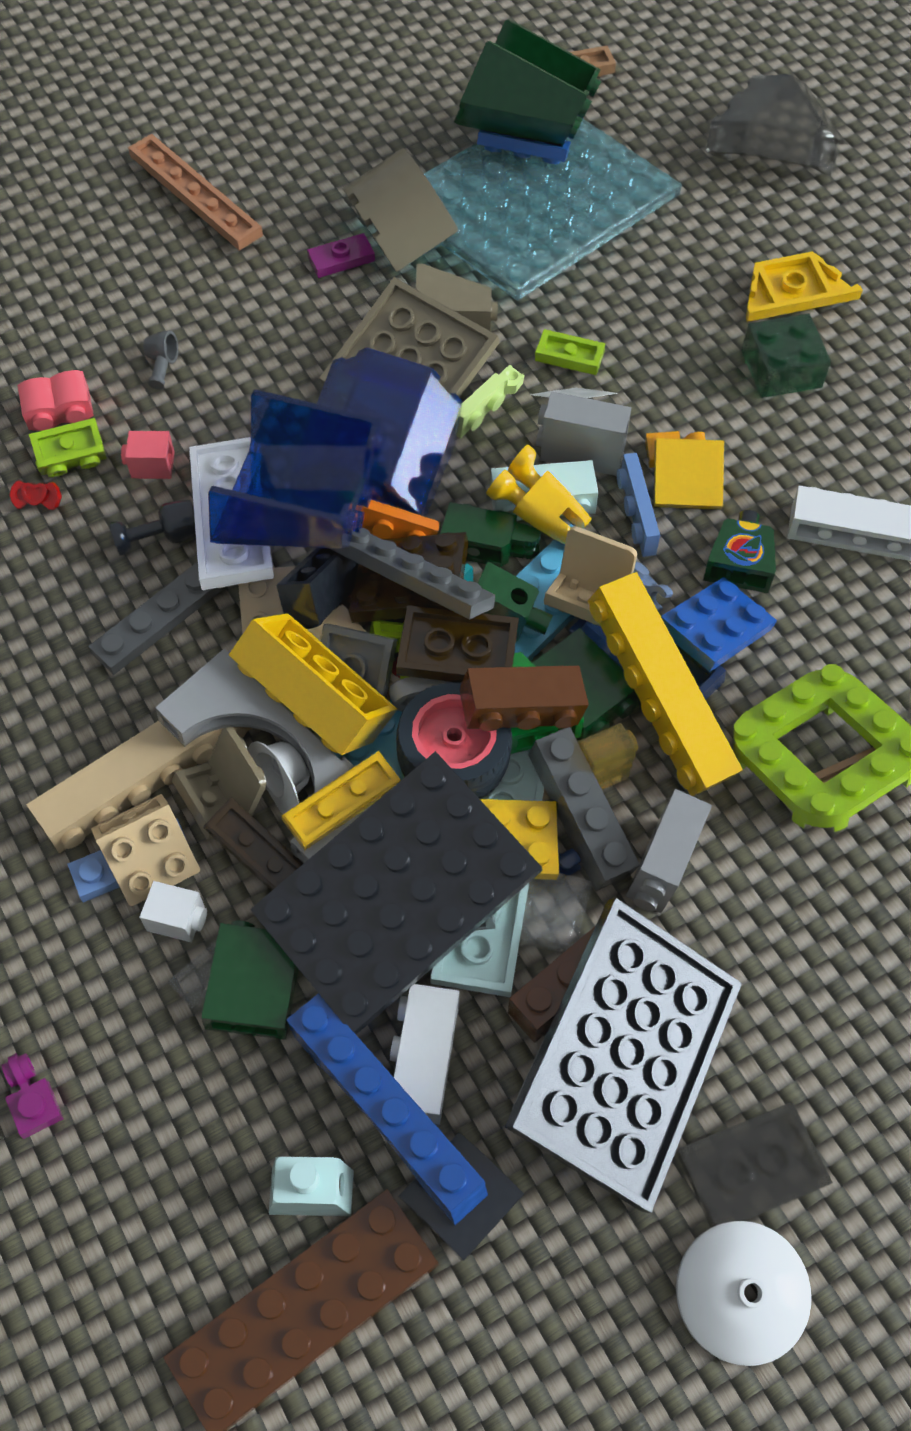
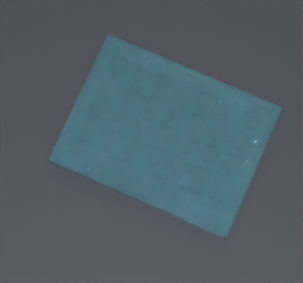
(537, 218)

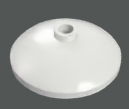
(713, 1297)

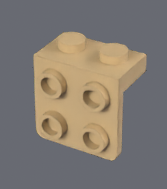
(586, 565)

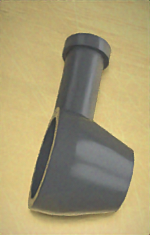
(164, 350)

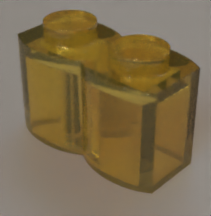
(610, 754)

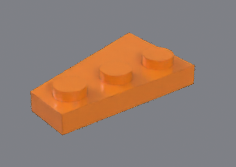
(393, 523)

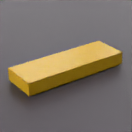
(340, 800)

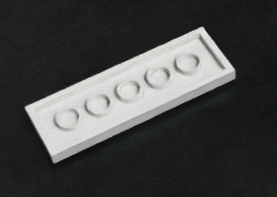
(223, 564)

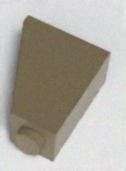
(458, 294)

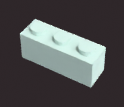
(575, 476)

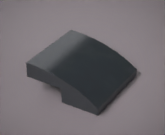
(478, 1222)

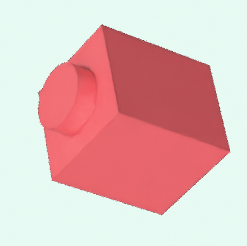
(149, 454)

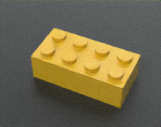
(312, 683)

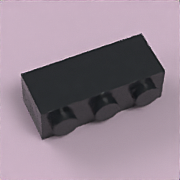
(317, 586)

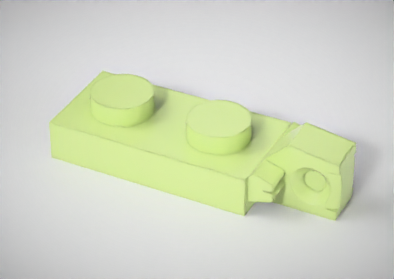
(487, 398)

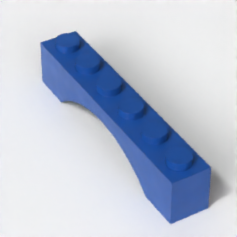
(399, 1119)

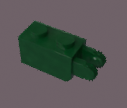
(491, 534)

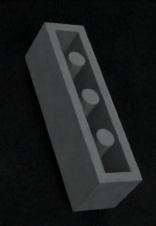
(583, 808)

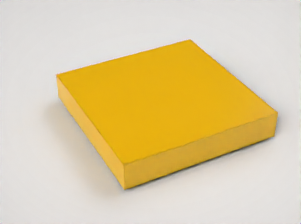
(688, 473)

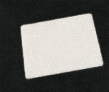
(579, 392)

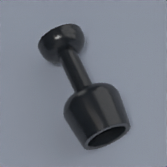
(175, 521)

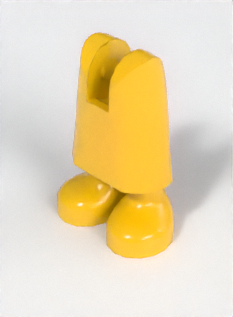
(543, 501)

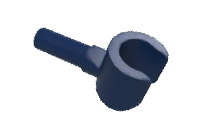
(569, 862)

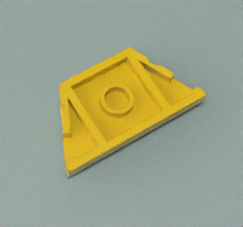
(796, 285)

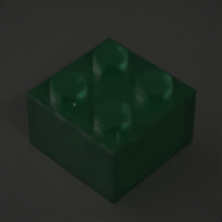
(785, 355)

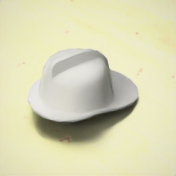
(284, 772)

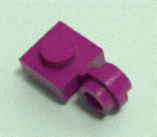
(33, 1105)

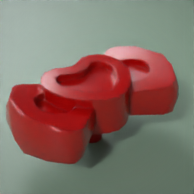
(35, 494)

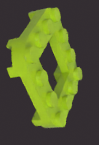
(791, 781)

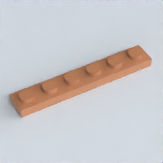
(196, 192)

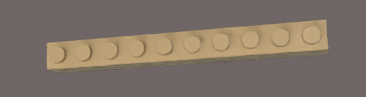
(130, 773)

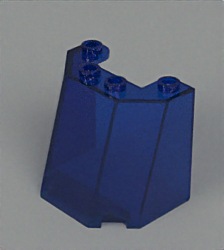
(414, 417)
(300, 477)

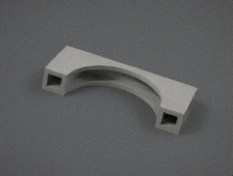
(224, 698)

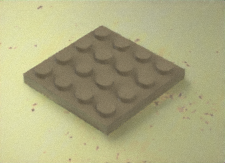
(423, 332)

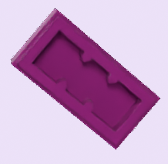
(341, 255)

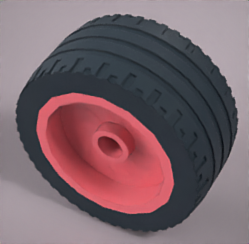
(437, 723)

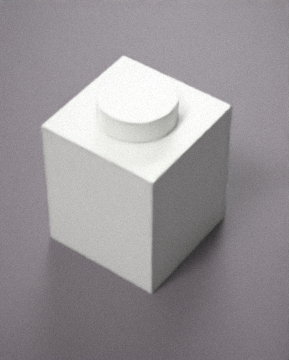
(173, 912)

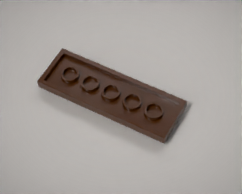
(300, 1313)

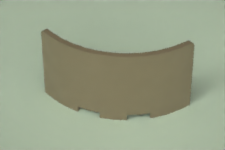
(401, 208)

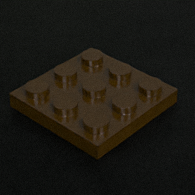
(383, 599)

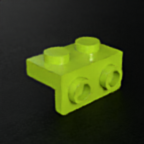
(68, 447)

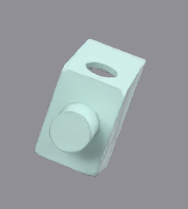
(311, 1187)

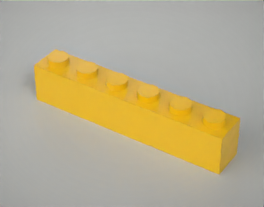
(663, 684)

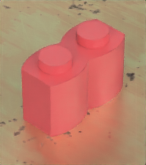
(55, 400)

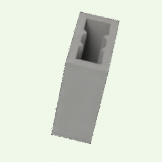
(583, 431)
(668, 851)

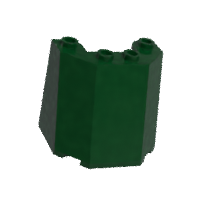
(528, 88)

